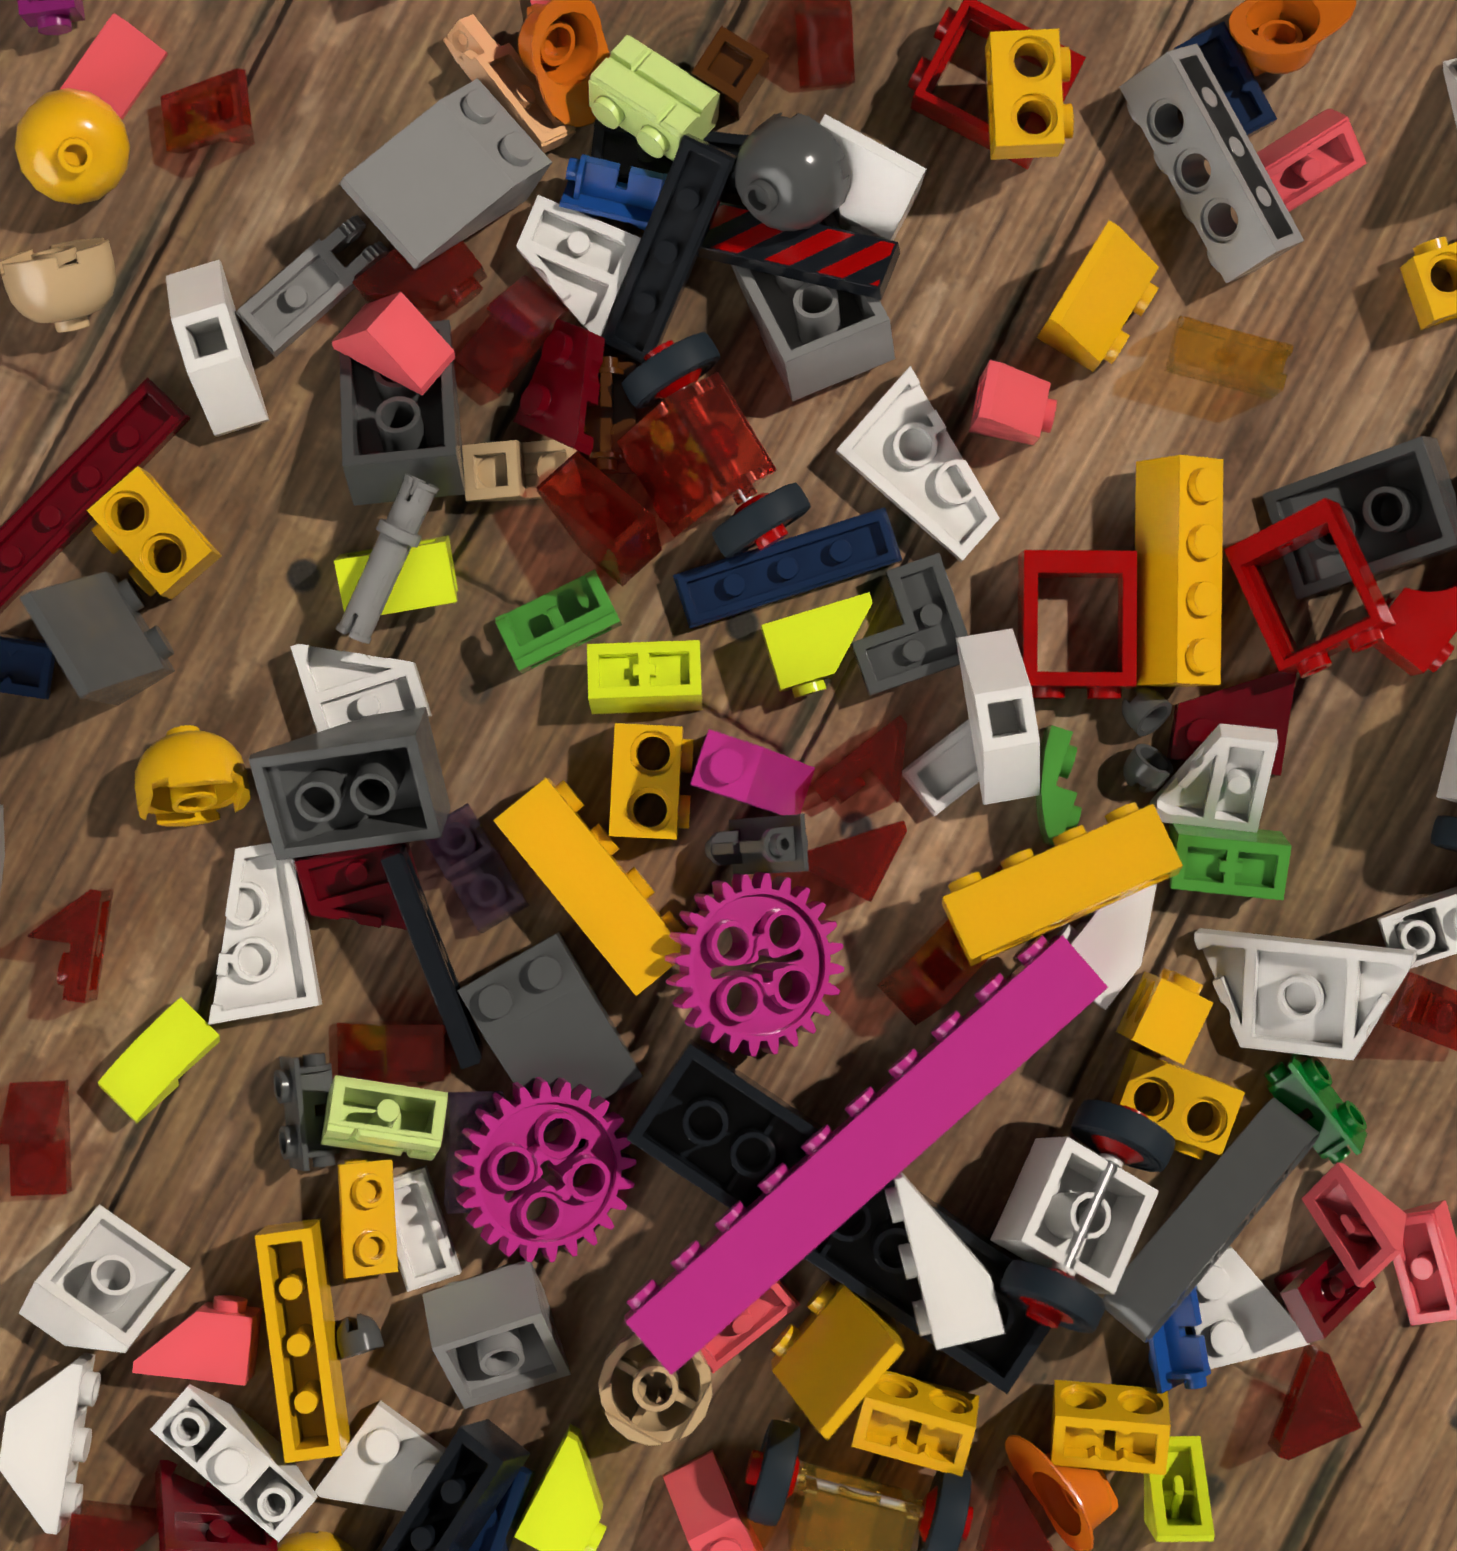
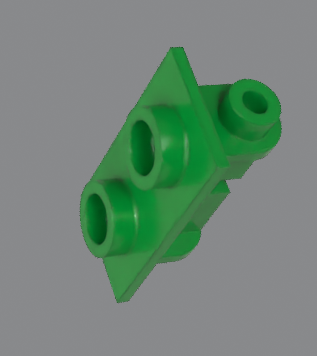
(1309, 1086)

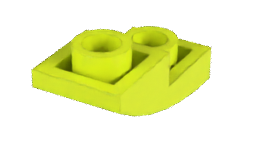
(158, 1059)

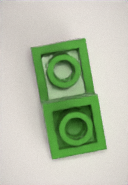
(1055, 804)

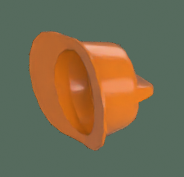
(1285, 33)
(562, 49)
(1071, 1496)

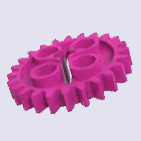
(762, 1013)
(520, 1128)

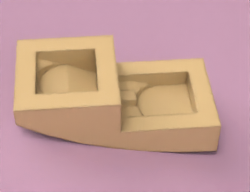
(510, 468)

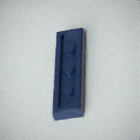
(787, 568)

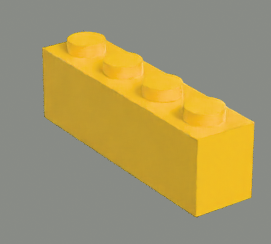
(1179, 570)
(1062, 883)
(591, 884)
(302, 1340)

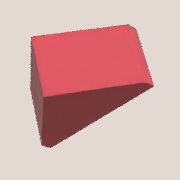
(396, 343)
(1357, 1222)

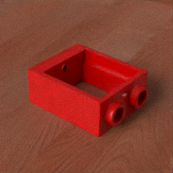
(928, 73)
(1283, 538)
(1078, 565)

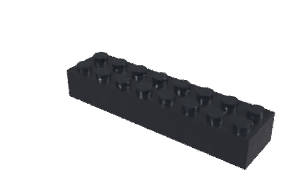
(734, 1132)

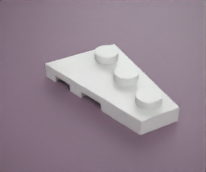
(918, 468)
(266, 941)

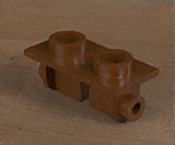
(610, 418)

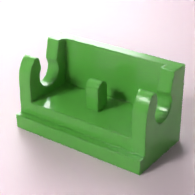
(558, 622)
(1231, 861)

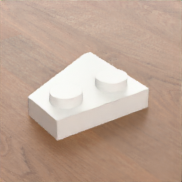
(578, 259)
(355, 685)
(1222, 780)
(1241, 1315)
(382, 1463)

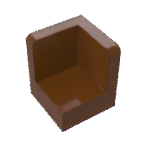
(733, 70)

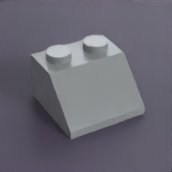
(495, 1334)

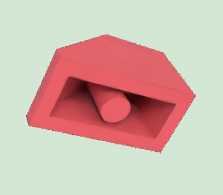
(1012, 405)
(209, 1345)
(709, 1507)

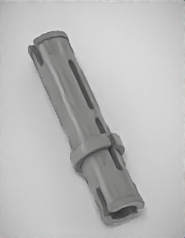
(387, 558)

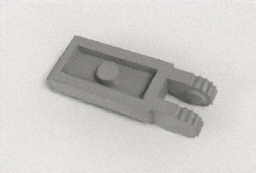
(308, 288)

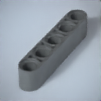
(1210, 1219)

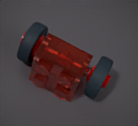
(701, 451)

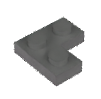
(928, 631)

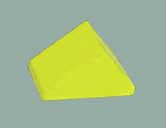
(1179, 1502)

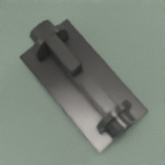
(762, 845)
(299, 1091)

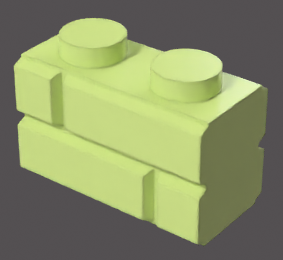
(651, 98)
(384, 1118)

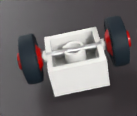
(1080, 1214)

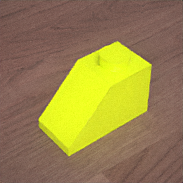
(813, 643)
(565, 1503)

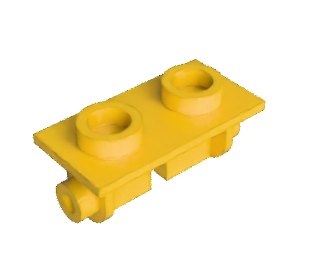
(367, 1217)

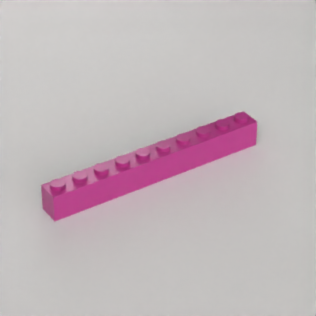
(864, 1152)

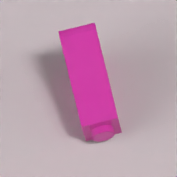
(752, 774)

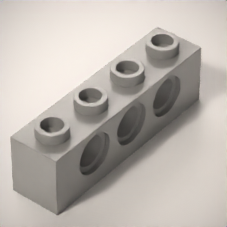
(1237, 174)

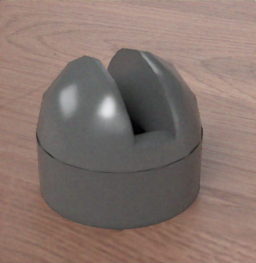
(1146, 710)
(1147, 767)
(359, 1341)

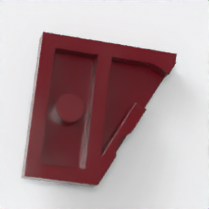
(564, 386)
(1255, 703)
(351, 886)
(202, 1517)

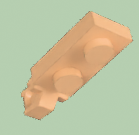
(507, 80)

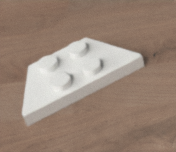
(1302, 991)

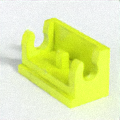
(424, 580)
(644, 677)

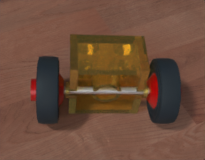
(850, 1511)

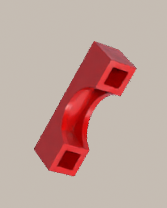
(1421, 630)

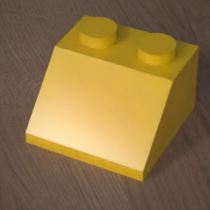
(1100, 300)

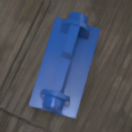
(596, 190)
(1178, 1356)

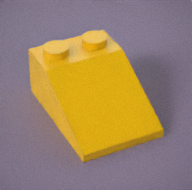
(835, 1355)

